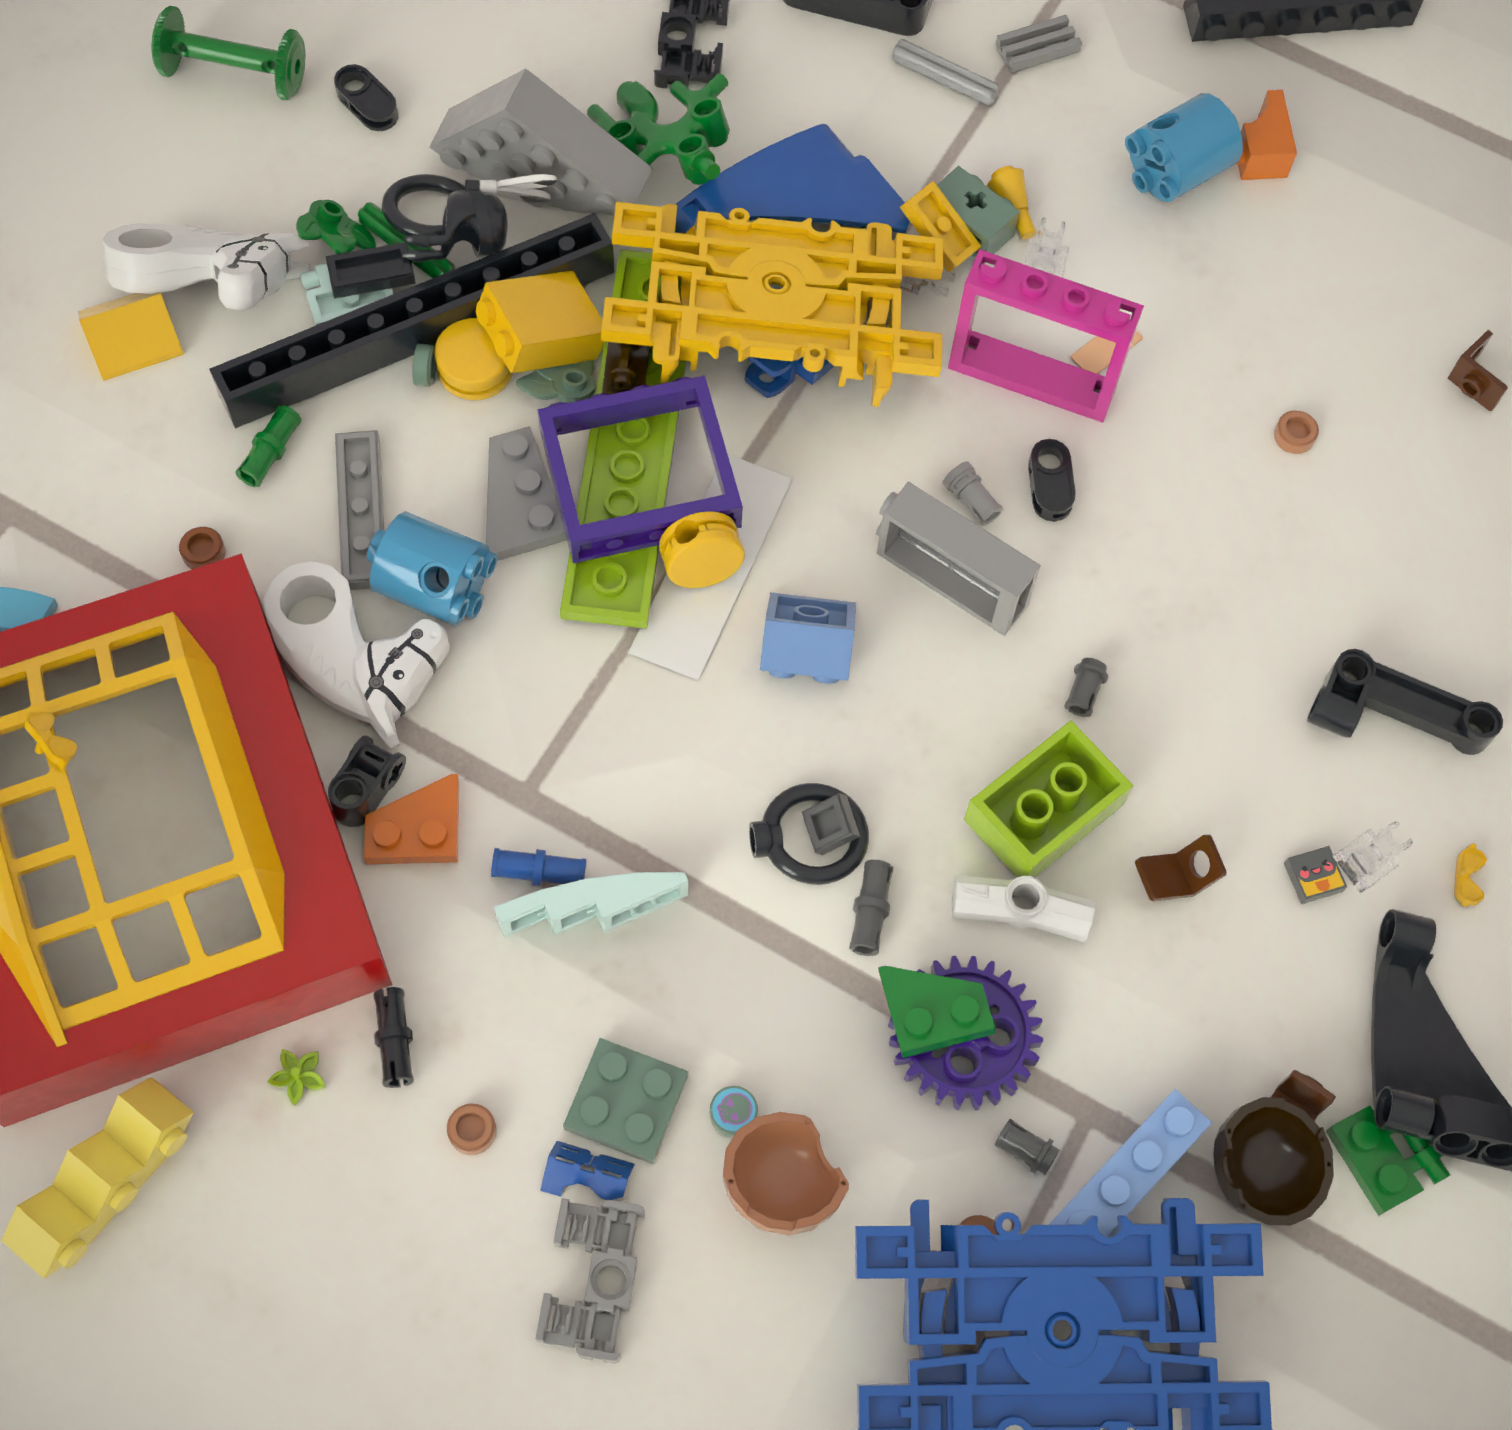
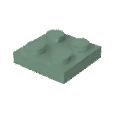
(626, 1100)

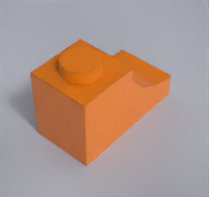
(1268, 141)

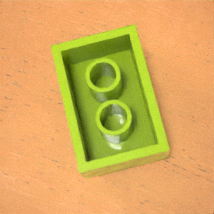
(1047, 801)

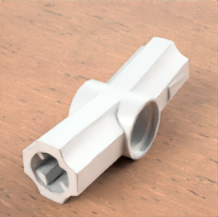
(1052, 911)

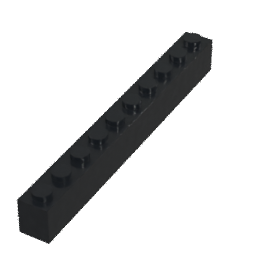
(395, 325)

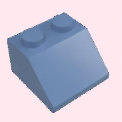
(808, 637)

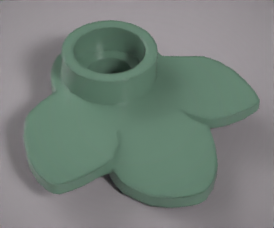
(564, 382)

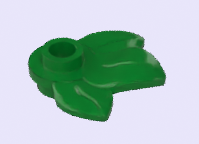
(331, 223)

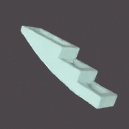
(609, 898)

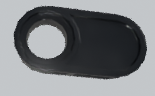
(372, 103)
(1051, 488)

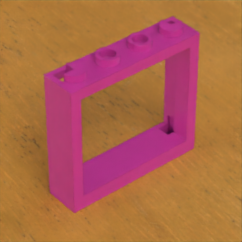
(1054, 300)

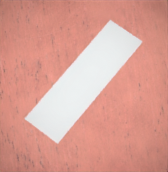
(690, 620)

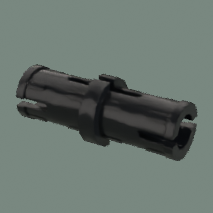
(393, 1037)

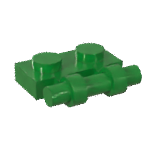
(1378, 1163)

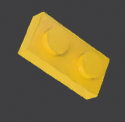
(935, 217)

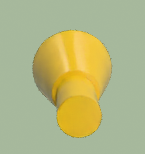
(1010, 184)

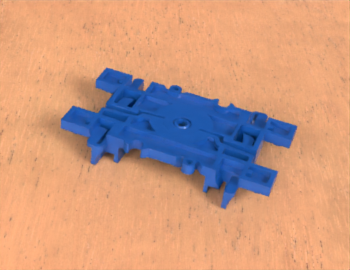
(1071, 1276)

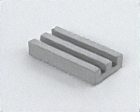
(1035, 39)

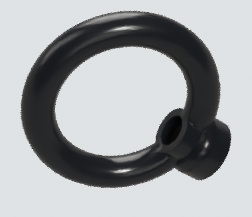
(412, 184)
(767, 837)

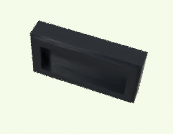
(369, 270)

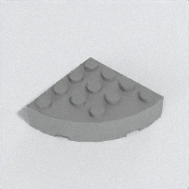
(532, 130)

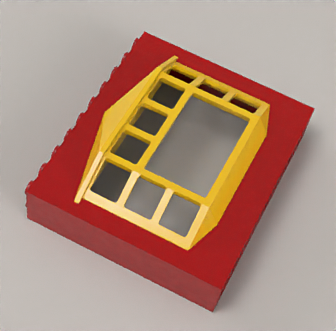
(278, 820)

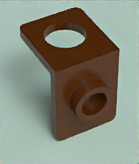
(1475, 379)
(1175, 875)
(1304, 1093)

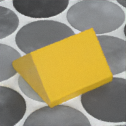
(129, 333)

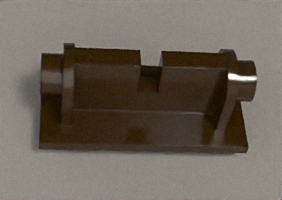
(625, 367)

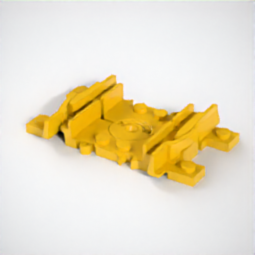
(816, 315)

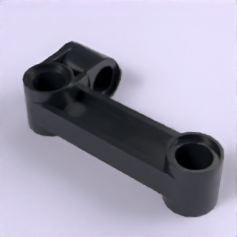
(1403, 699)

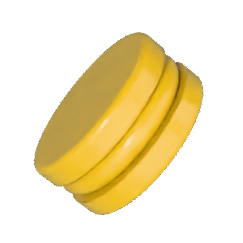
(469, 361)
(701, 549)

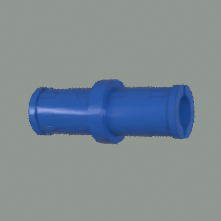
(537, 867)

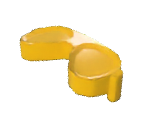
(57, 748)
(1467, 863)

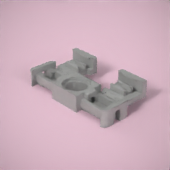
(587, 1325)

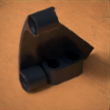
(1420, 1064)

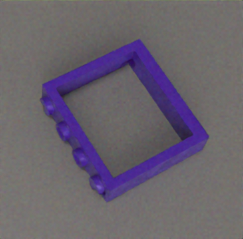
(646, 527)

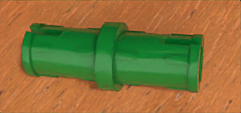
(268, 446)

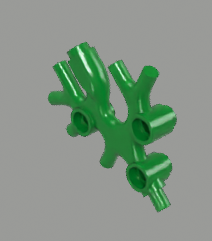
(687, 138)

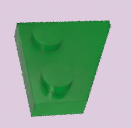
(934, 1010)

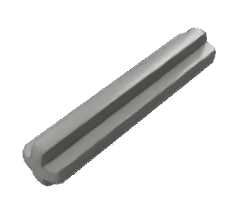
(945, 72)

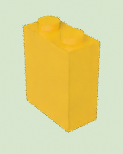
(540, 321)

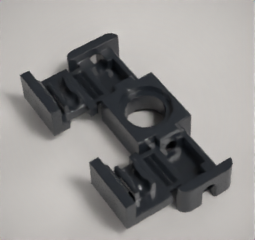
(678, 55)

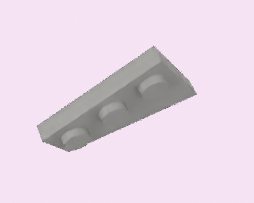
(519, 497)

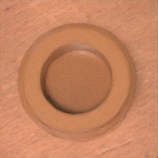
(1296, 432)
(471, 1129)

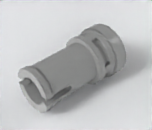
(968, 488)

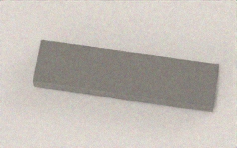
(358, 502)

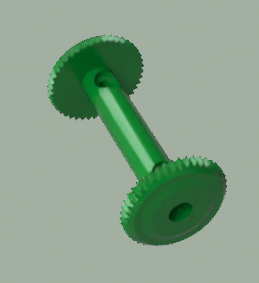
(172, 42)

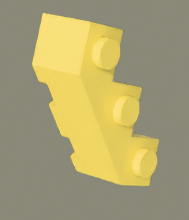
(98, 1178)

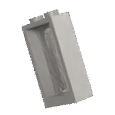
(956, 557)

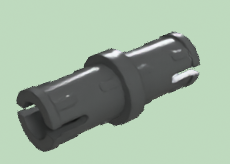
(871, 908)

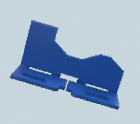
(562, 1174)

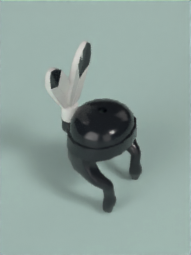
(479, 216)

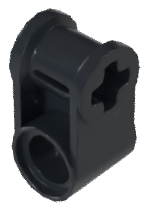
(366, 773)

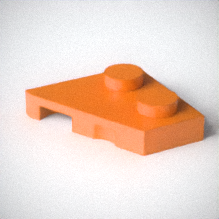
(416, 827)

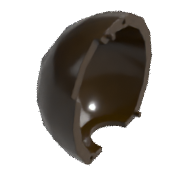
(1273, 1162)

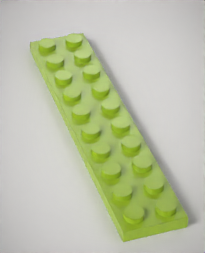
(623, 475)

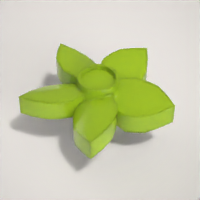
(297, 1074)

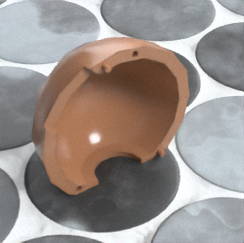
(781, 1175)

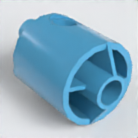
(1184, 147)
(430, 568)

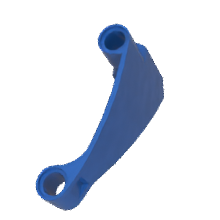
(797, 181)

